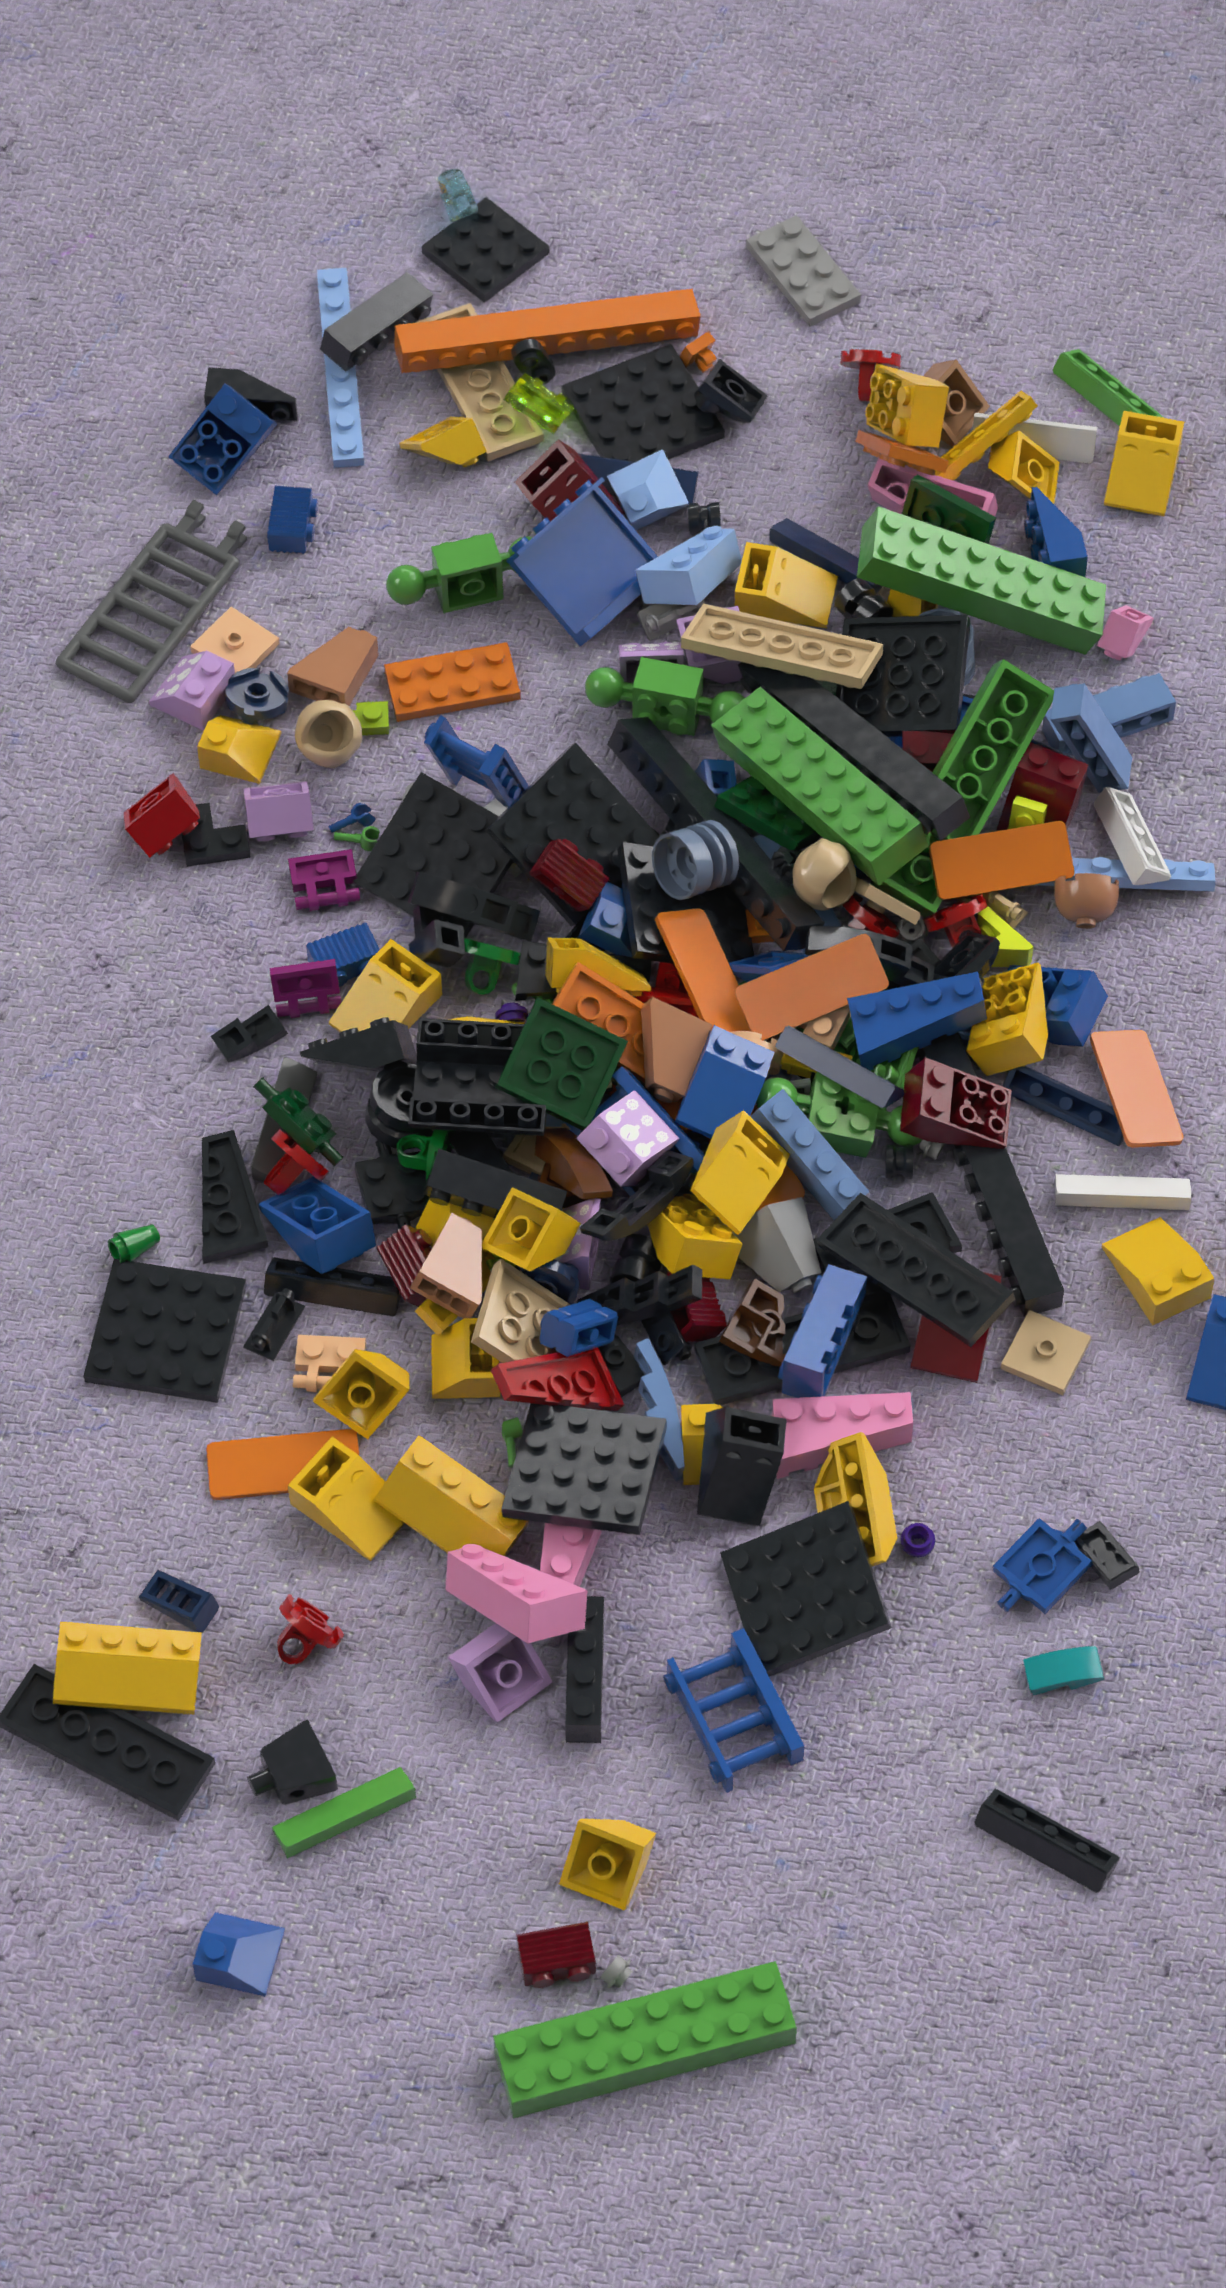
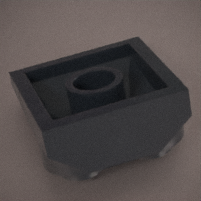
(729, 394)
(969, 955)

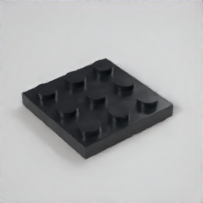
(485, 250)

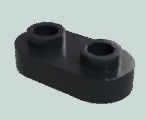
(533, 360)

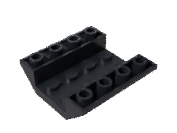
(458, 1080)

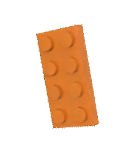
(901, 454)
(452, 682)
(607, 1007)

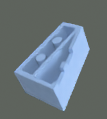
(690, 569)

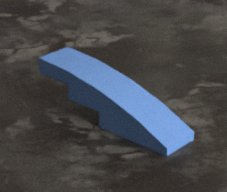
(661, 1404)

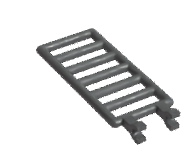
(182, 534)

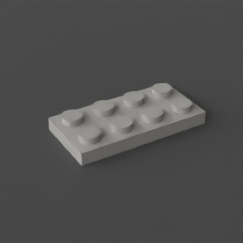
(803, 270)

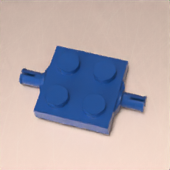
(1042, 1565)

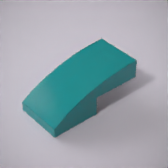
(1063, 1668)

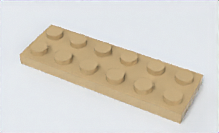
(480, 396)
(782, 646)

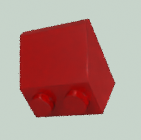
(161, 816)

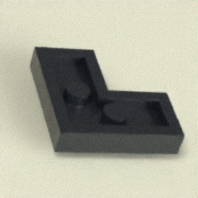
(213, 845)

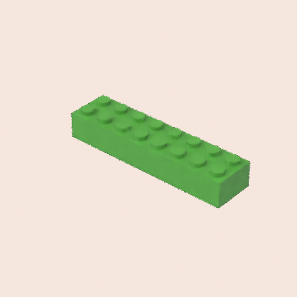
(981, 580)
(978, 767)
(820, 785)
(644, 2039)

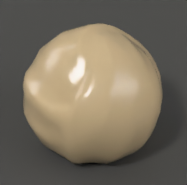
(328, 733)
(824, 875)

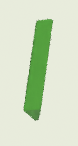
(1099, 386)
(344, 1812)

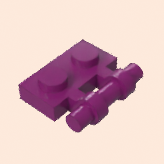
(321, 872)
(305, 981)

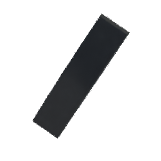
(650, 1295)

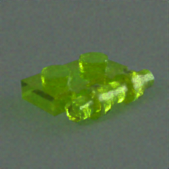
(539, 403)

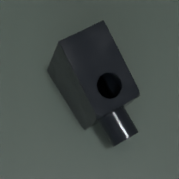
(294, 1767)

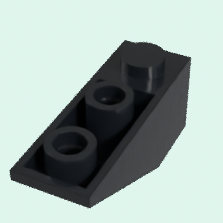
(265, 397)

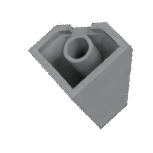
(781, 1246)

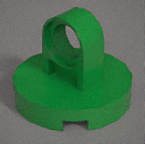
(486, 958)
(428, 1147)

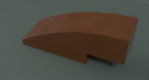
(572, 1164)

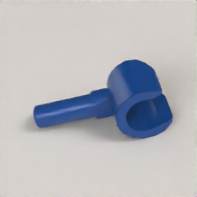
(359, 814)

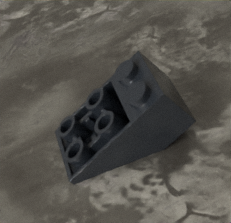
(367, 1049)
(739, 1464)

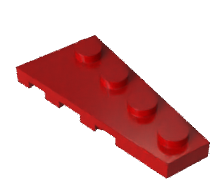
(559, 1380)

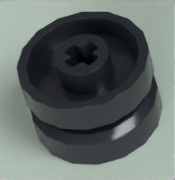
(390, 1105)

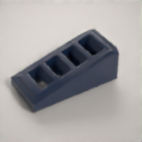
(198, 1611)

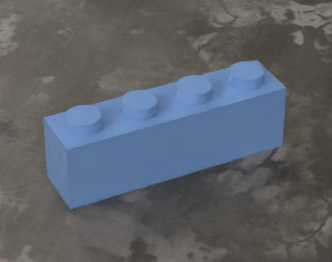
(1127, 708)
(1091, 737)
(810, 1154)

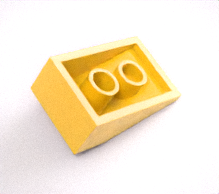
(1160, 1269)

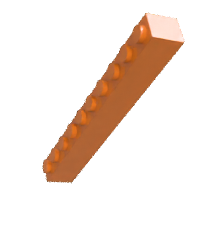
(556, 328)

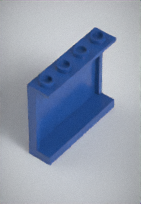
(583, 562)

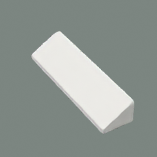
(1058, 439)
(1131, 837)
(1122, 1192)

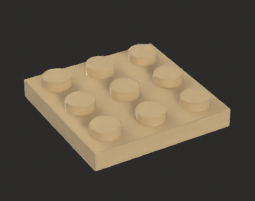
(512, 1315)

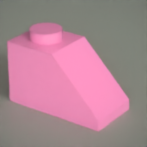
(1124, 632)

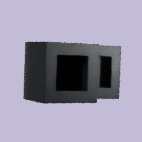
(436, 939)

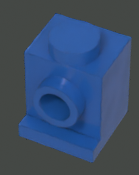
(717, 774)

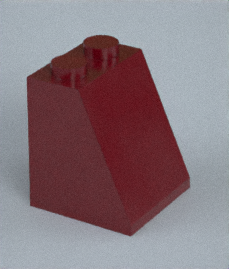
(1047, 779)

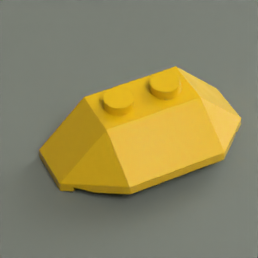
(858, 1477)

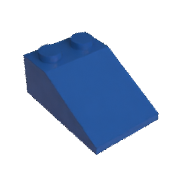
(723, 1082)
(320, 1224)
(1209, 1371)

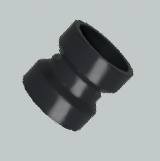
(703, 516)

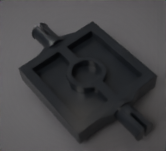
(390, 1189)

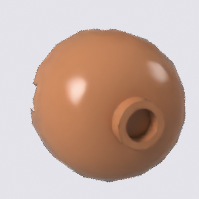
(1086, 899)

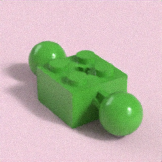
(463, 574)
(662, 692)
(845, 1132)

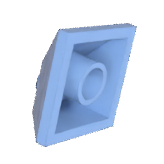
(648, 490)

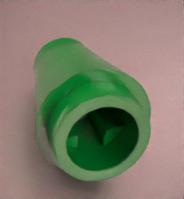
(133, 1242)

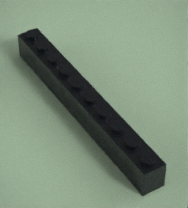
(865, 747)
(691, 801)
(1002, 1205)

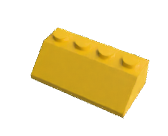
(447, 1502)
(127, 1668)

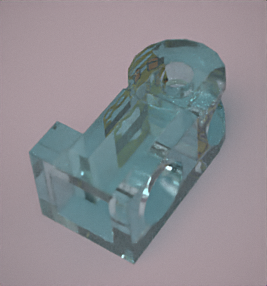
(456, 194)

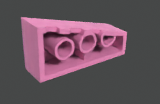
(891, 483)
(821, 1420)
(567, 1551)
(515, 1594)

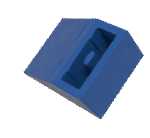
(222, 439)
(1054, 536)
(1071, 1004)

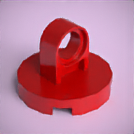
(865, 361)
(868, 918)
(957, 918)
(291, 1164)
(307, 1625)

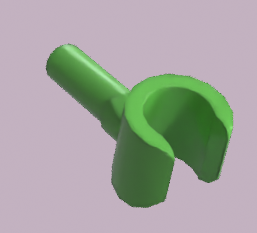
(365, 843)
(892, 1077)
(510, 1430)

